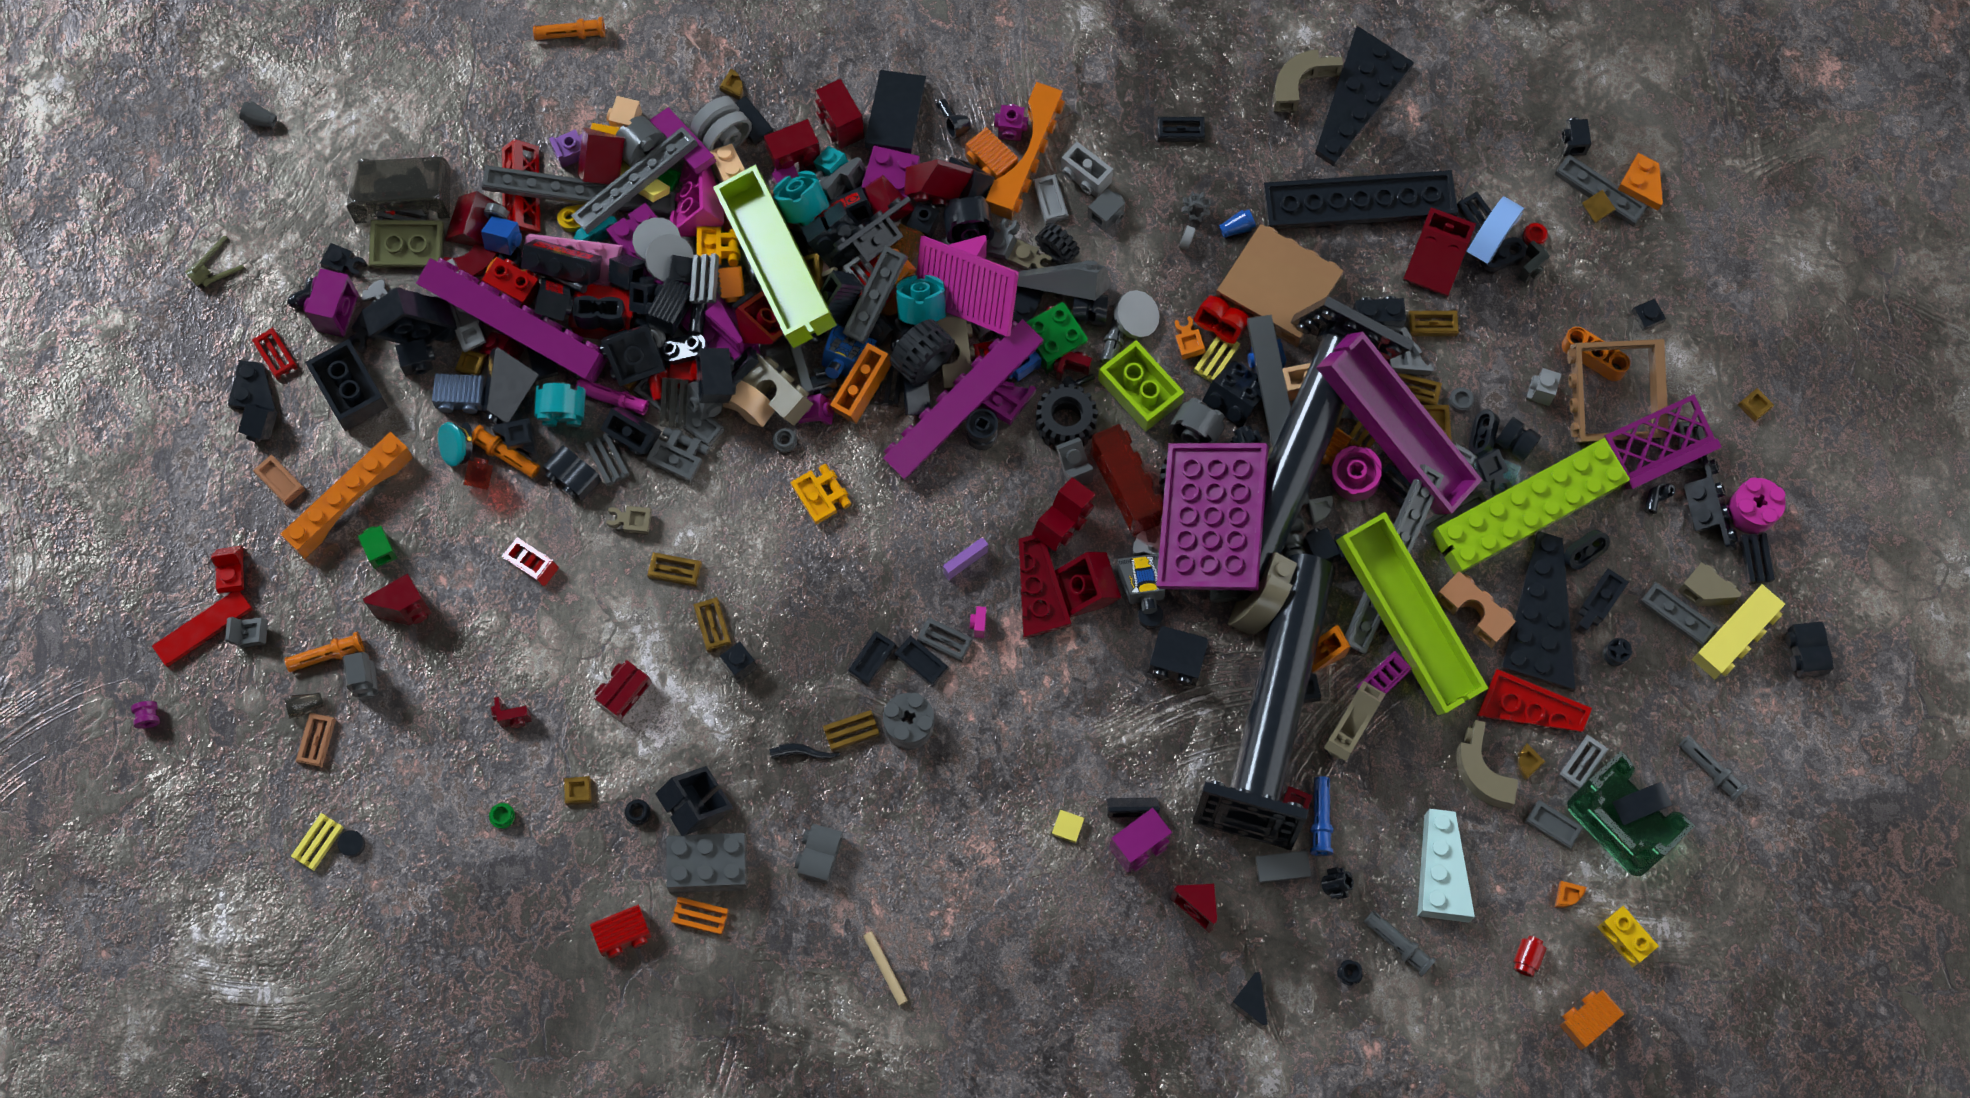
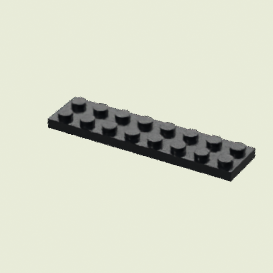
(1358, 199)

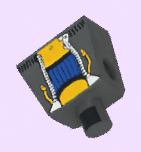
(1140, 579)

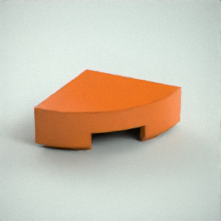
(1568, 894)

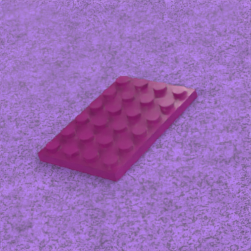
(1212, 516)

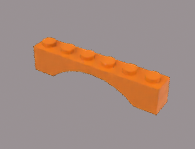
(1008, 189)
(317, 520)

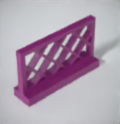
(1676, 458)

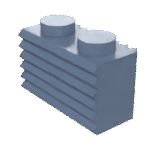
(458, 393)

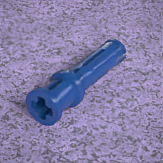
(1321, 828)

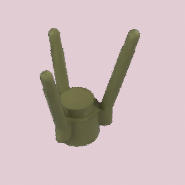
(199, 272)

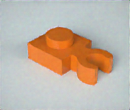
(1189, 340)

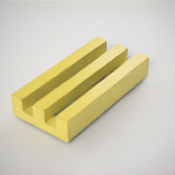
(1205, 374)
(310, 835)

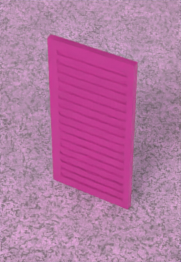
(972, 285)

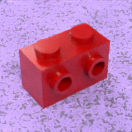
(512, 281)

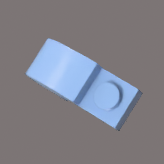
(1495, 229)

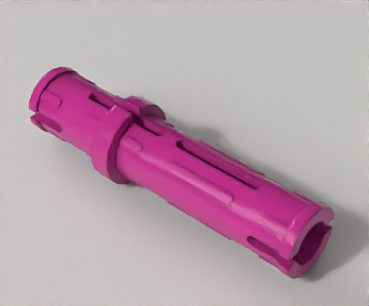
(614, 397)

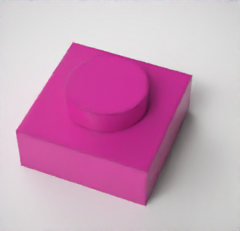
(978, 621)

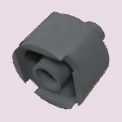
(639, 139)
(1196, 423)
(913, 707)

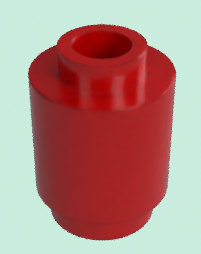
(1529, 956)

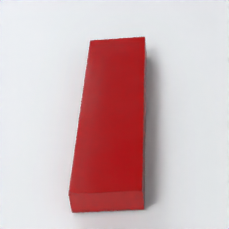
(201, 628)

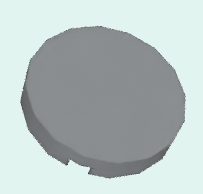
(650, 230)
(660, 251)
(1136, 314)

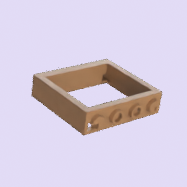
(1657, 379)

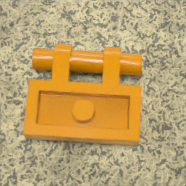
(710, 241)
(813, 496)

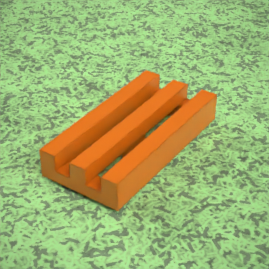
(679, 910)

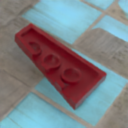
(1040, 591)

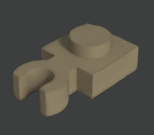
(1026, 255)
(633, 520)

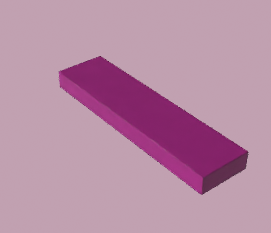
(700, 157)

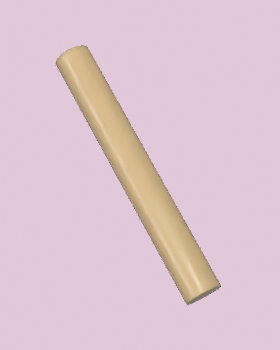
(885, 968)

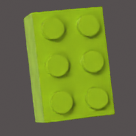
(1140, 385)

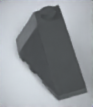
(1075, 279)

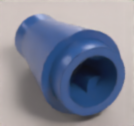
(1237, 224)

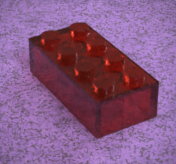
(1126, 479)

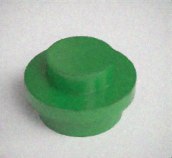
(502, 815)

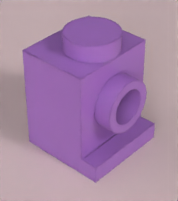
(567, 147)

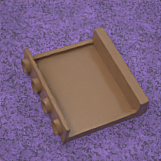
(1278, 280)

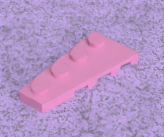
(603, 249)

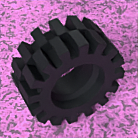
(1057, 244)

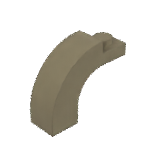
(1296, 71)
(1263, 604)
(1354, 721)
(1478, 778)

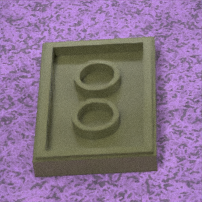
(405, 243)

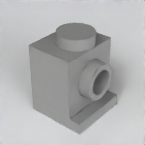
(1544, 387)

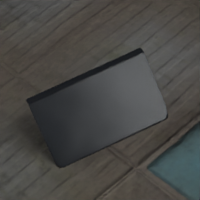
(1130, 806)

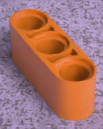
(1602, 364)

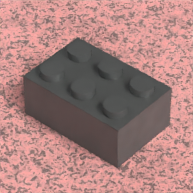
(706, 863)

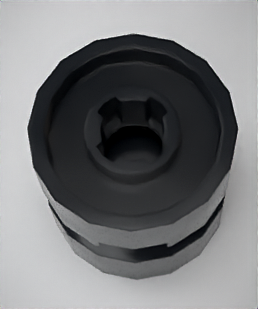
(1091, 310)
(982, 435)
(1518, 439)

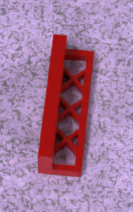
(516, 205)

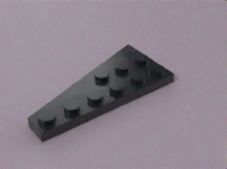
(1365, 84)
(1541, 636)

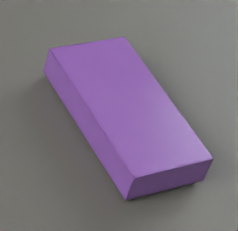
(965, 558)

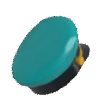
(455, 443)

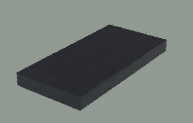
(895, 111)

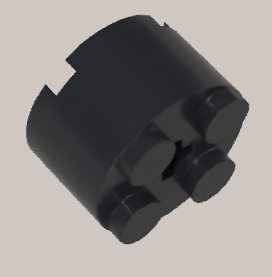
(968, 219)

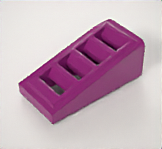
(723, 325)
(1398, 662)

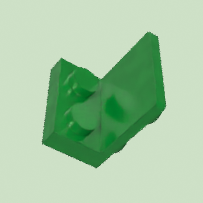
(1059, 334)

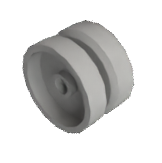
(721, 124)

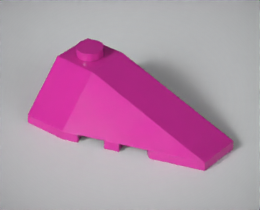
(696, 202)

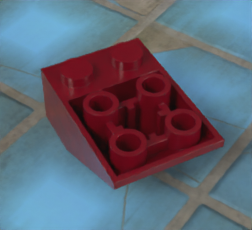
(1439, 251)

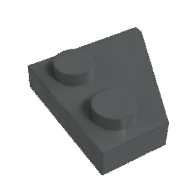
(1410, 361)

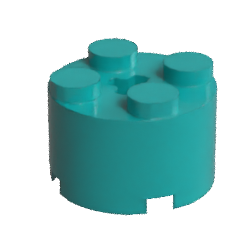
(800, 198)
(920, 299)
(559, 404)

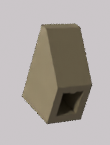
(1707, 588)

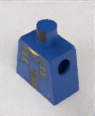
(841, 352)

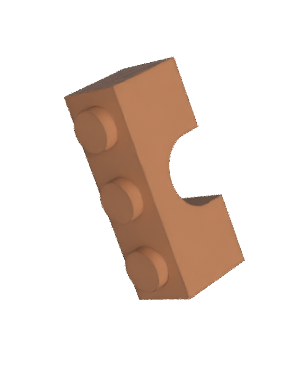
(1462, 593)

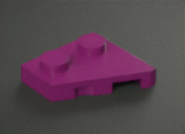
(1008, 401)

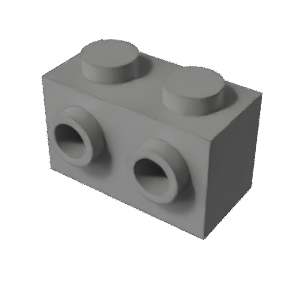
(1086, 170)

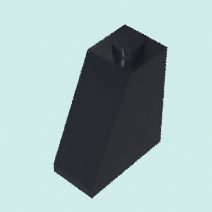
(505, 386)

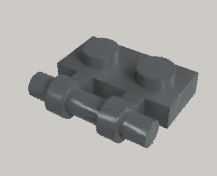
(674, 460)

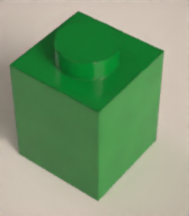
(377, 546)

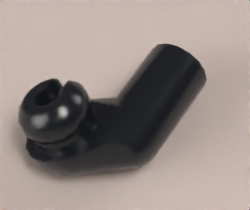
(1657, 495)

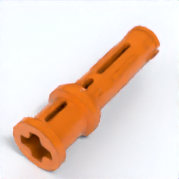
(581, 28)
(494, 446)
(336, 649)

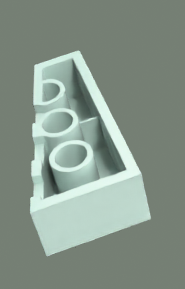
(1443, 873)

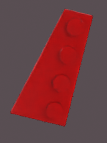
(1523, 702)

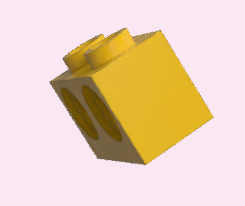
(1627, 936)

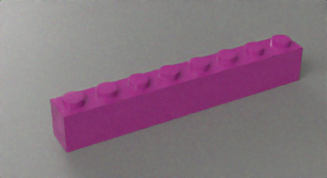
(964, 398)

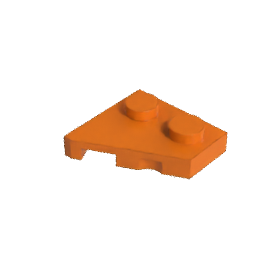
(1643, 182)

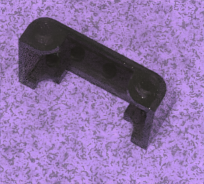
(399, 186)

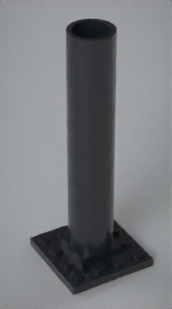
(1313, 417)
(1252, 801)

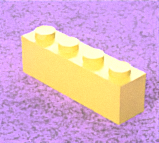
(1738, 632)

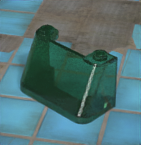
(1633, 846)

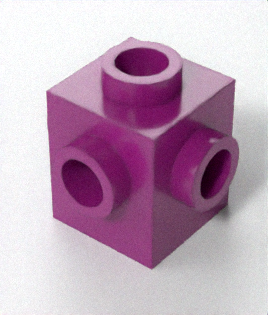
(1011, 122)

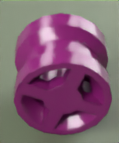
(145, 714)

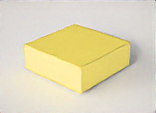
(1068, 826)

